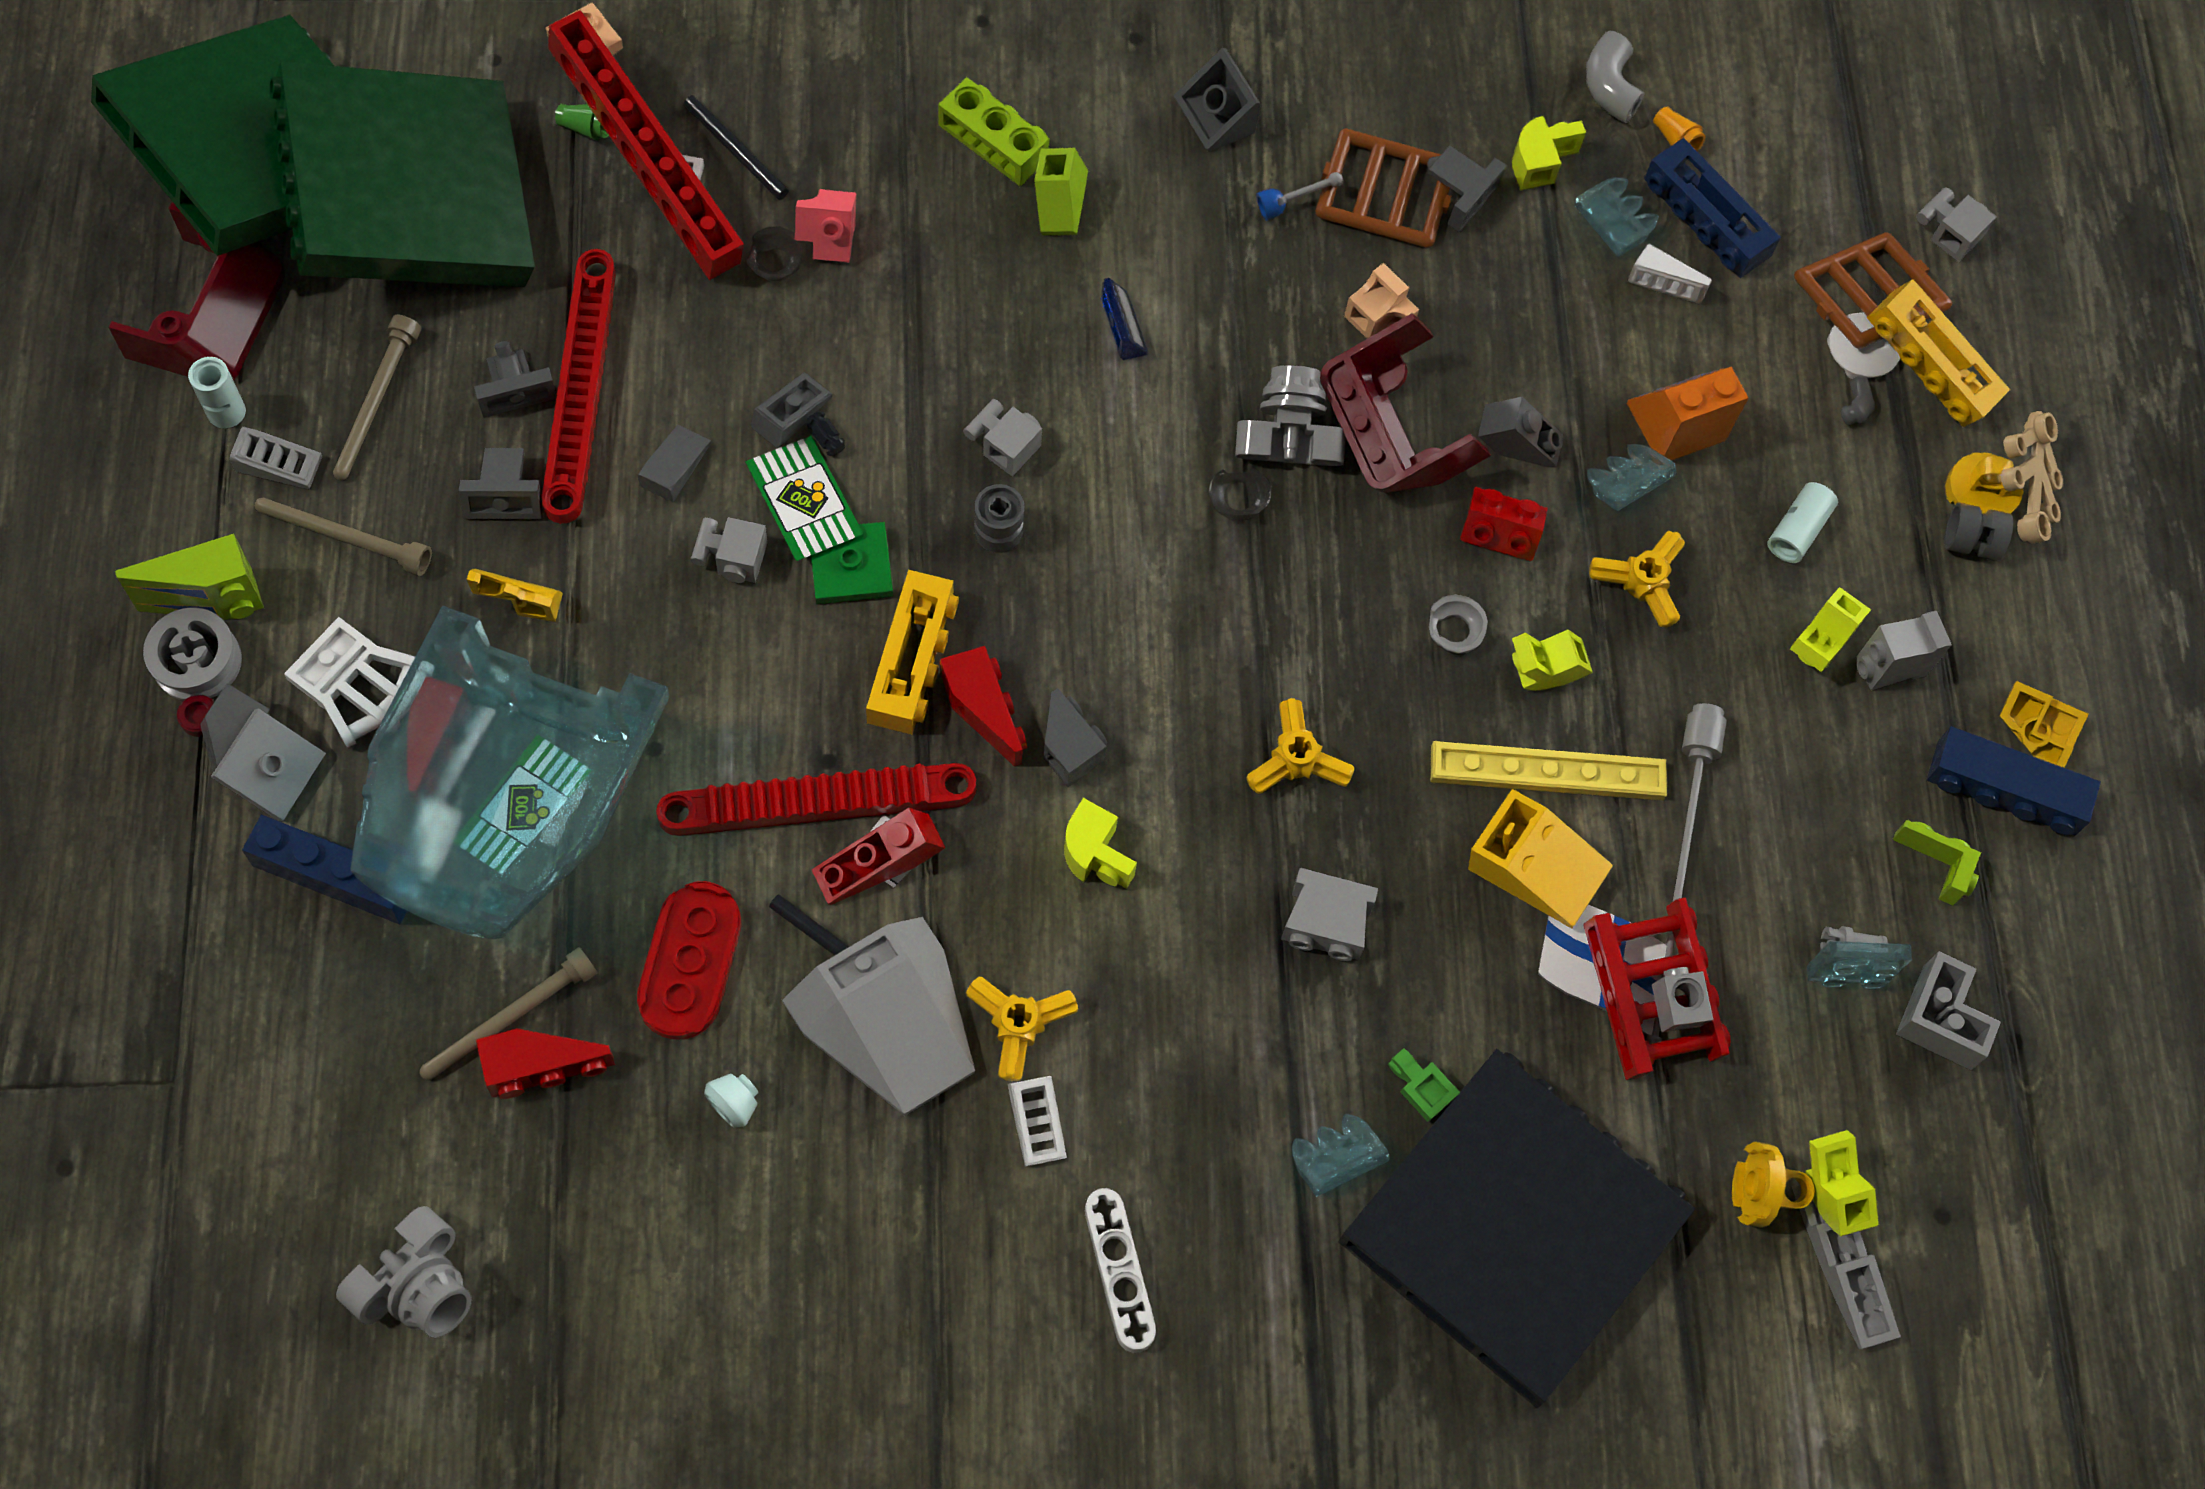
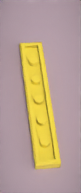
(1548, 770)

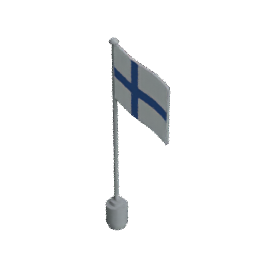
(1566, 952)

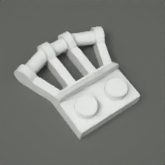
(334, 663)

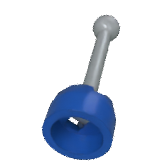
(1273, 202)

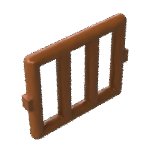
(1358, 218)
(1862, 254)

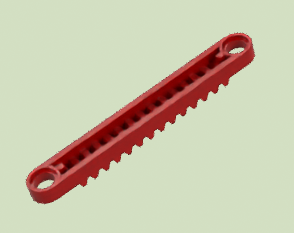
(579, 386)
(816, 798)

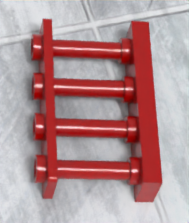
(1617, 976)

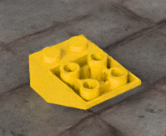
(1539, 859)

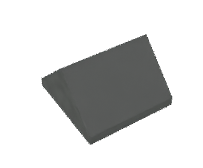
(1219, 102)

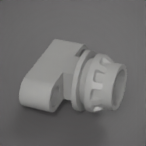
(1293, 399)
(414, 1283)

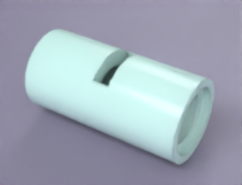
(217, 392)
(1802, 522)

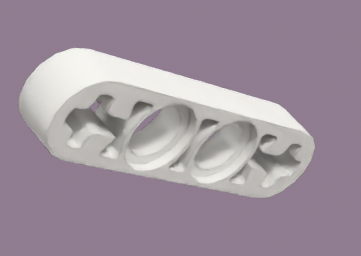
(1125, 1268)

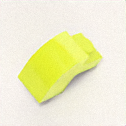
(1539, 149)
(1830, 630)
(1550, 661)
(1087, 847)
(1840, 1191)

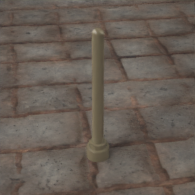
(402, 333)
(413, 557)
(574, 969)

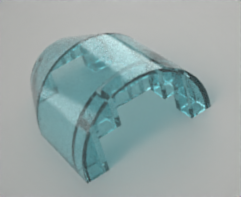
(492, 780)

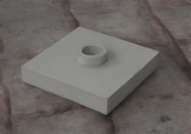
(268, 764)

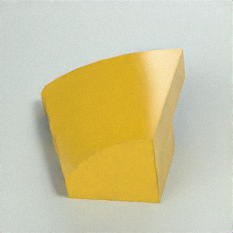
(527, 598)
(2042, 723)

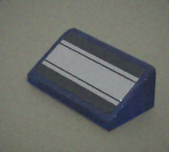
(1122, 320)

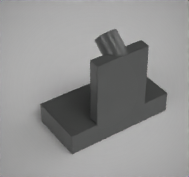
(1468, 180)
(513, 383)
(500, 489)

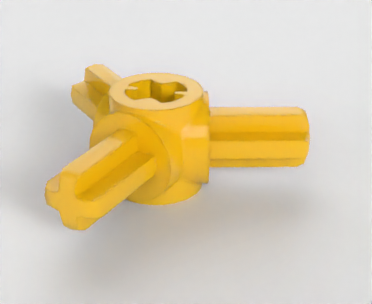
(1645, 576)
(1285, 764)
(1035, 1017)

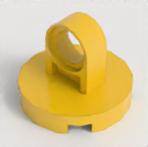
(1978, 483)
(1761, 1183)

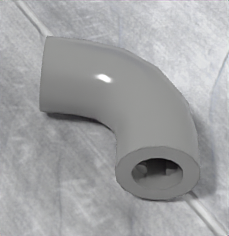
(1605, 77)

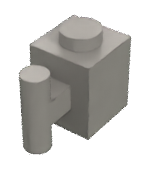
(1959, 226)
(1007, 440)
(737, 550)

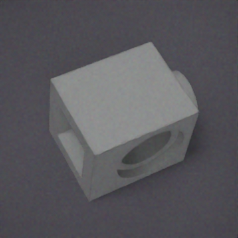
(1673, 1015)

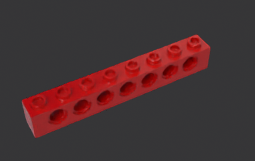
(645, 145)

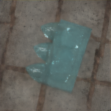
(1615, 216)
(1631, 477)
(1338, 1156)

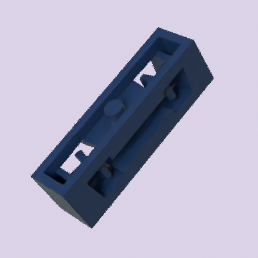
(1711, 208)

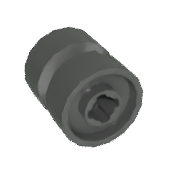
(999, 518)
(1965, 528)

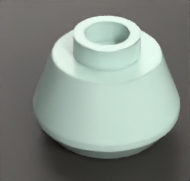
(732, 1098)

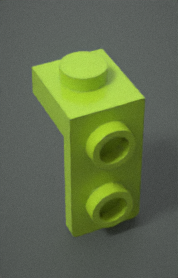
(1951, 851)

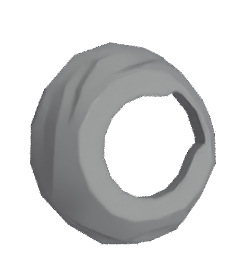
(1466, 609)

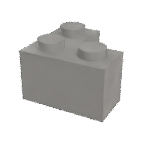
(1941, 1020)

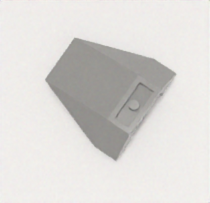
(888, 1014)

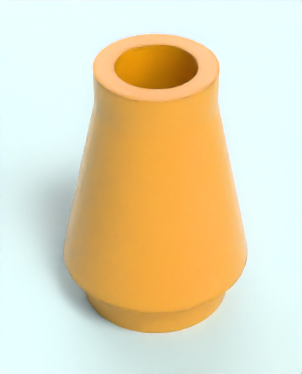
(1676, 127)

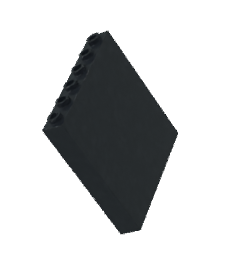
(1517, 1226)

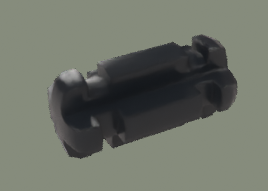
(825, 433)

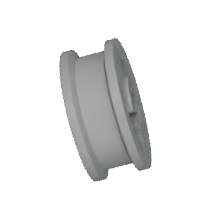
(183, 636)

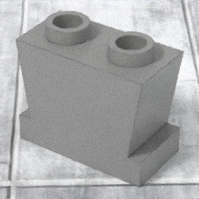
(1903, 650)
(1329, 915)

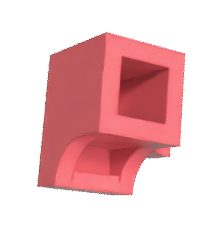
(827, 223)

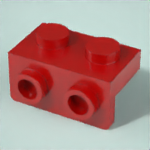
(1504, 523)

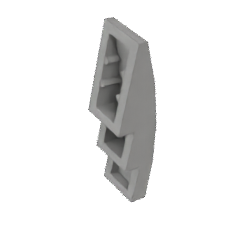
(1852, 1279)

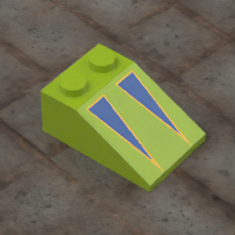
(201, 576)

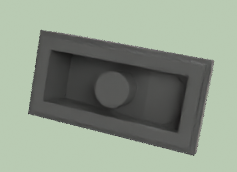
(788, 409)
(673, 463)

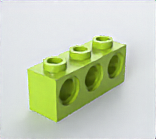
(995, 146)

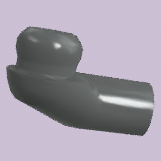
(1863, 402)

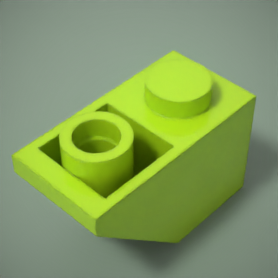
(1060, 190)

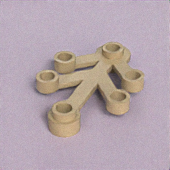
(2039, 432)

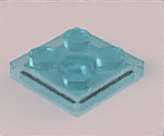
(1858, 962)

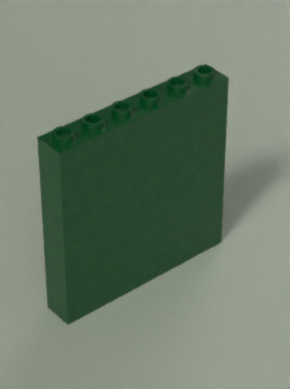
(207, 127)
(400, 176)

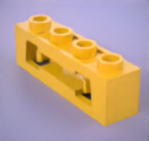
(1937, 353)
(896, 709)

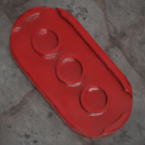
(689, 960)

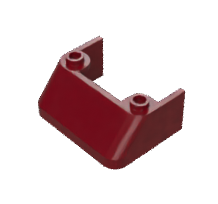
(223, 316)
(1358, 393)

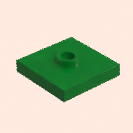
(854, 568)

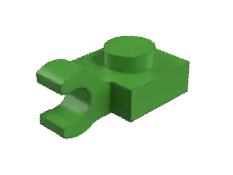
(1427, 1088)

